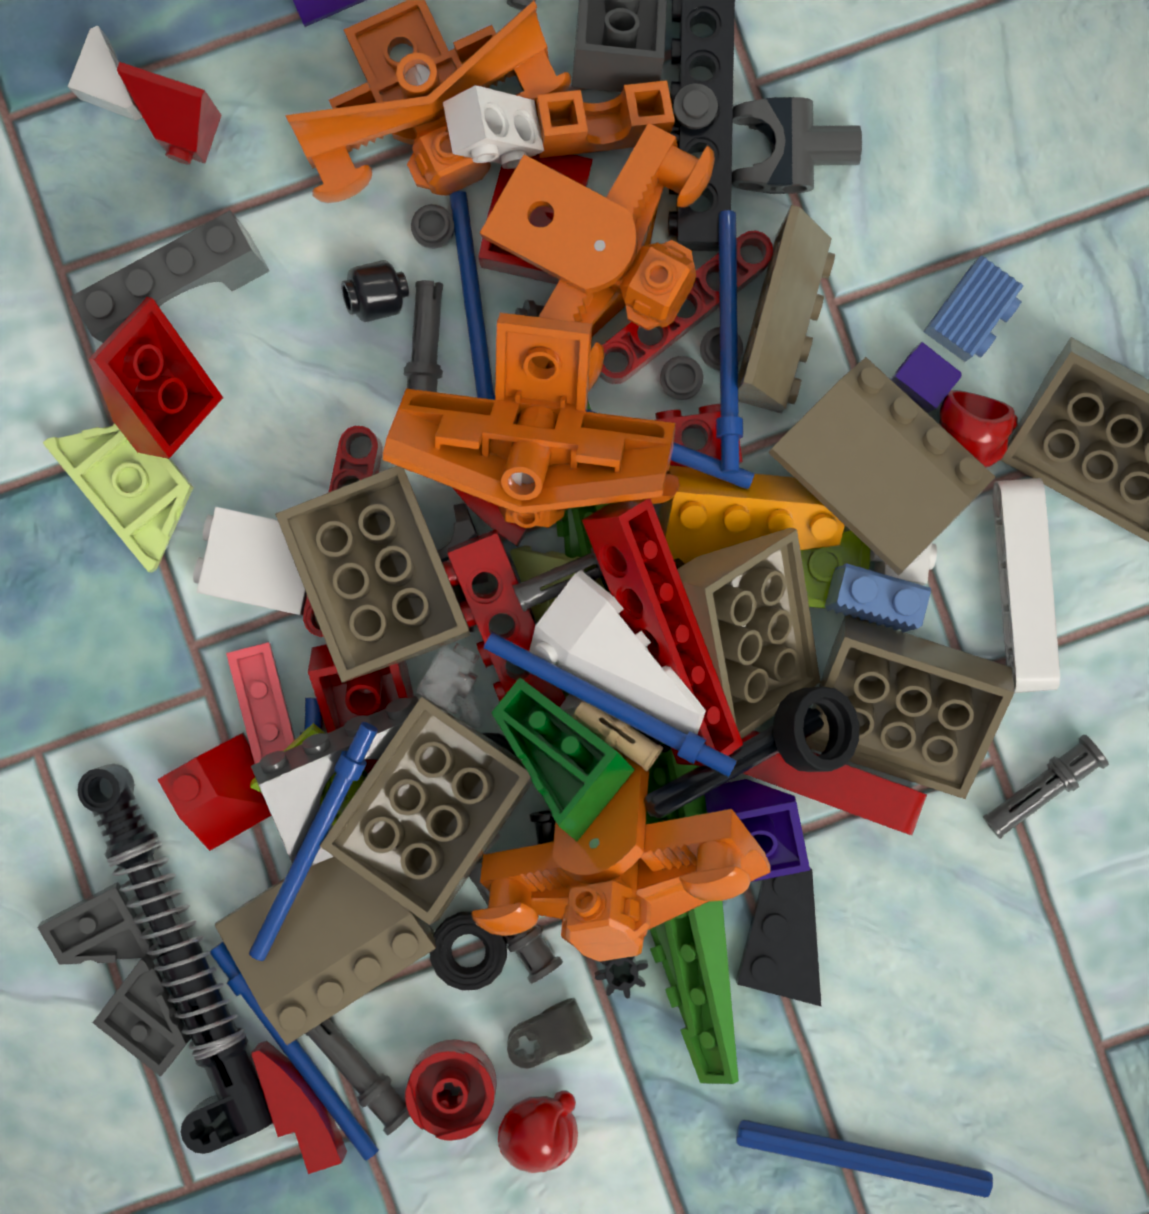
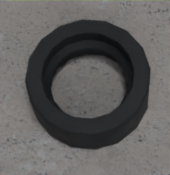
(842, 729)

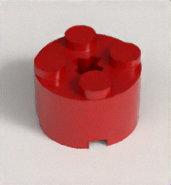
(436, 1108)

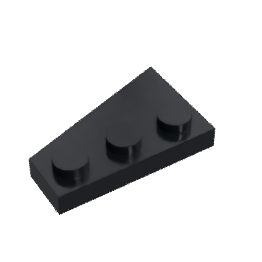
(783, 940)

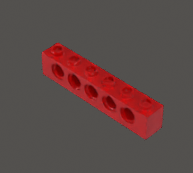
(488, 555)
(654, 601)

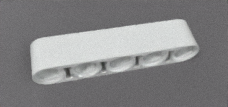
(1026, 584)

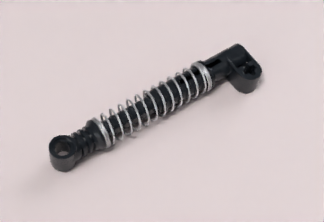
(216, 1039)

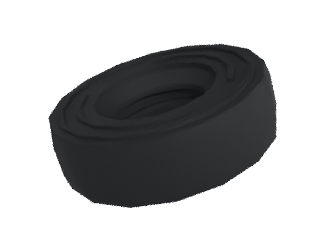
(467, 977)

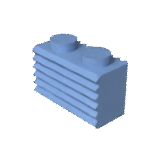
(974, 309)
(877, 598)

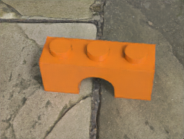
(579, 127)

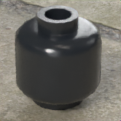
(374, 291)

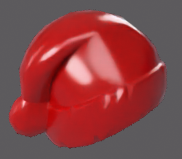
(978, 424)
(539, 1132)

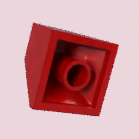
(175, 112)
(215, 793)

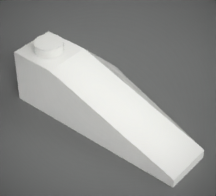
(595, 644)

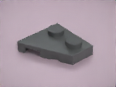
(96, 930)
(144, 1019)

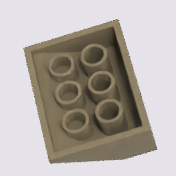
(784, 312)
(1089, 436)
(881, 465)
(372, 574)
(755, 623)
(918, 704)
(428, 810)
(329, 950)

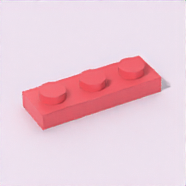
(261, 700)

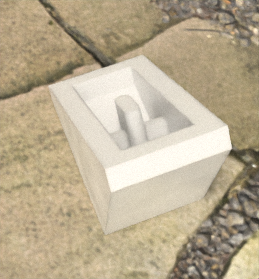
(97, 77)

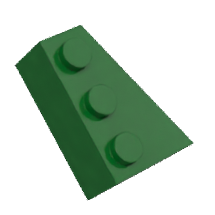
(564, 758)

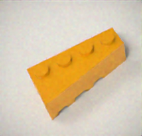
(718, 514)

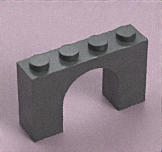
(207, 254)
(296, 778)

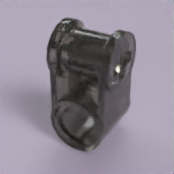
(557, 1032)

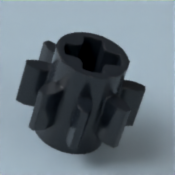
(624, 982)

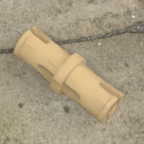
(641, 748)

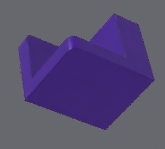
(926, 377)

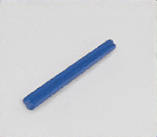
(864, 1158)

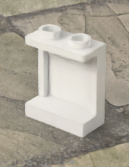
(249, 562)

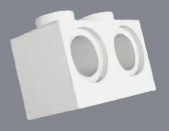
(493, 126)

